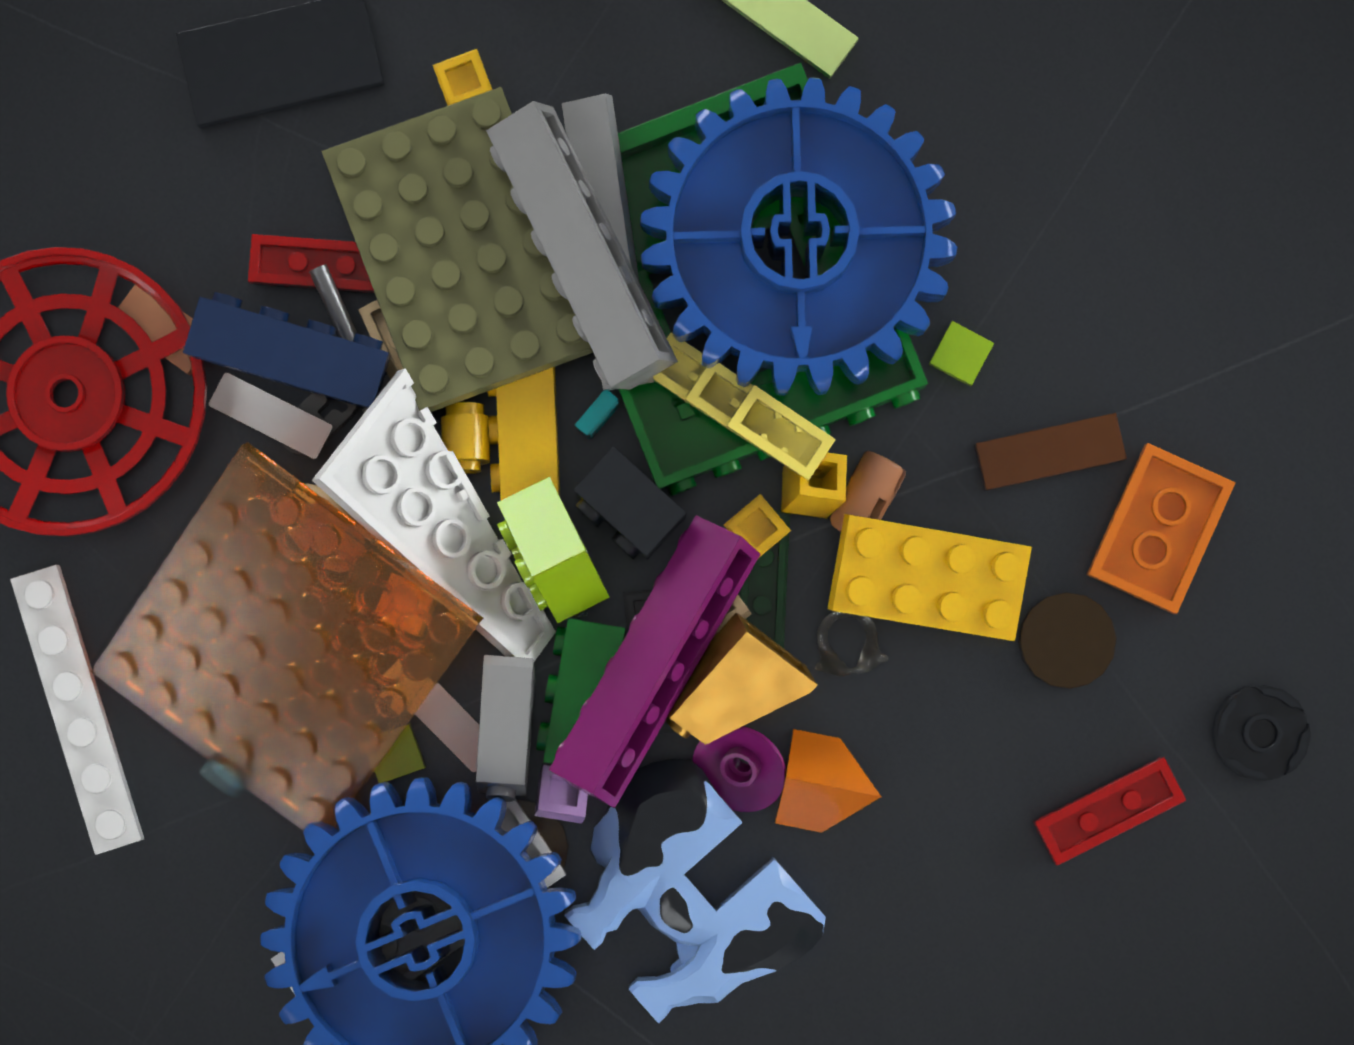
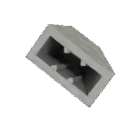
(505, 726)

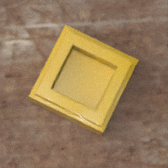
(462, 77)
(758, 525)

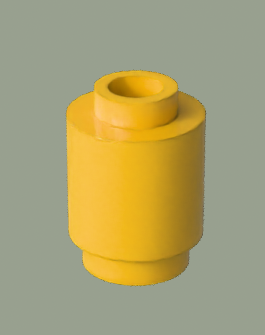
(467, 435)

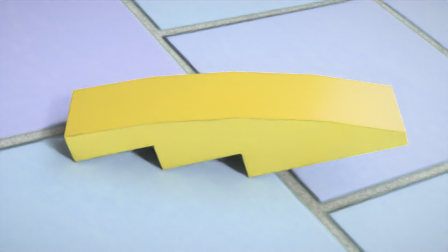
(745, 410)

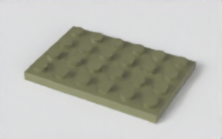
(452, 254)

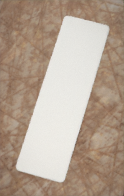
(270, 415)
(451, 725)

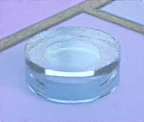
(222, 778)

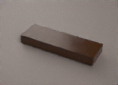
(1050, 451)

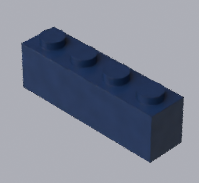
(287, 352)

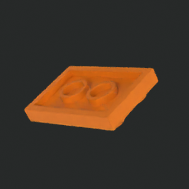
(1161, 528)

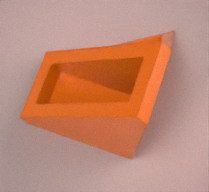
(821, 783)

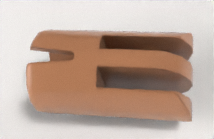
(870, 488)

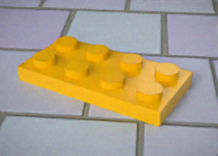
(929, 577)

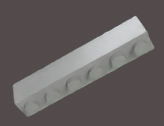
(580, 247)

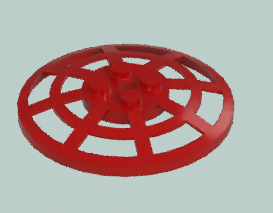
(99, 387)

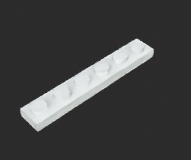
(77, 709)

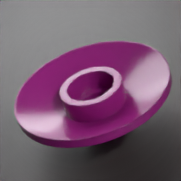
(740, 784)

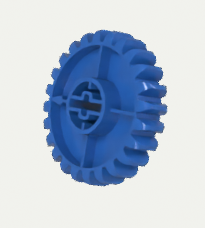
(810, 154)
(437, 850)

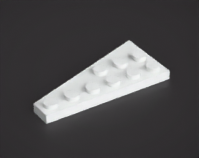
(421, 504)

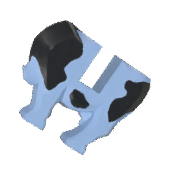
(646, 846)

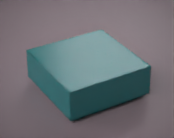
(597, 414)

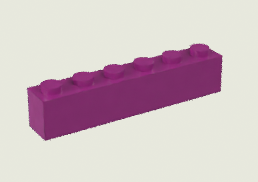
(654, 661)

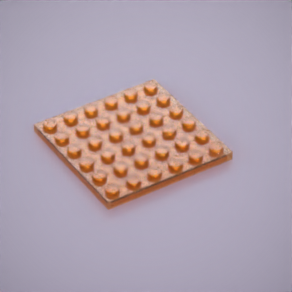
(285, 641)

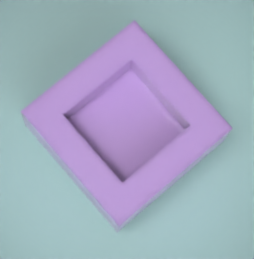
(559, 799)

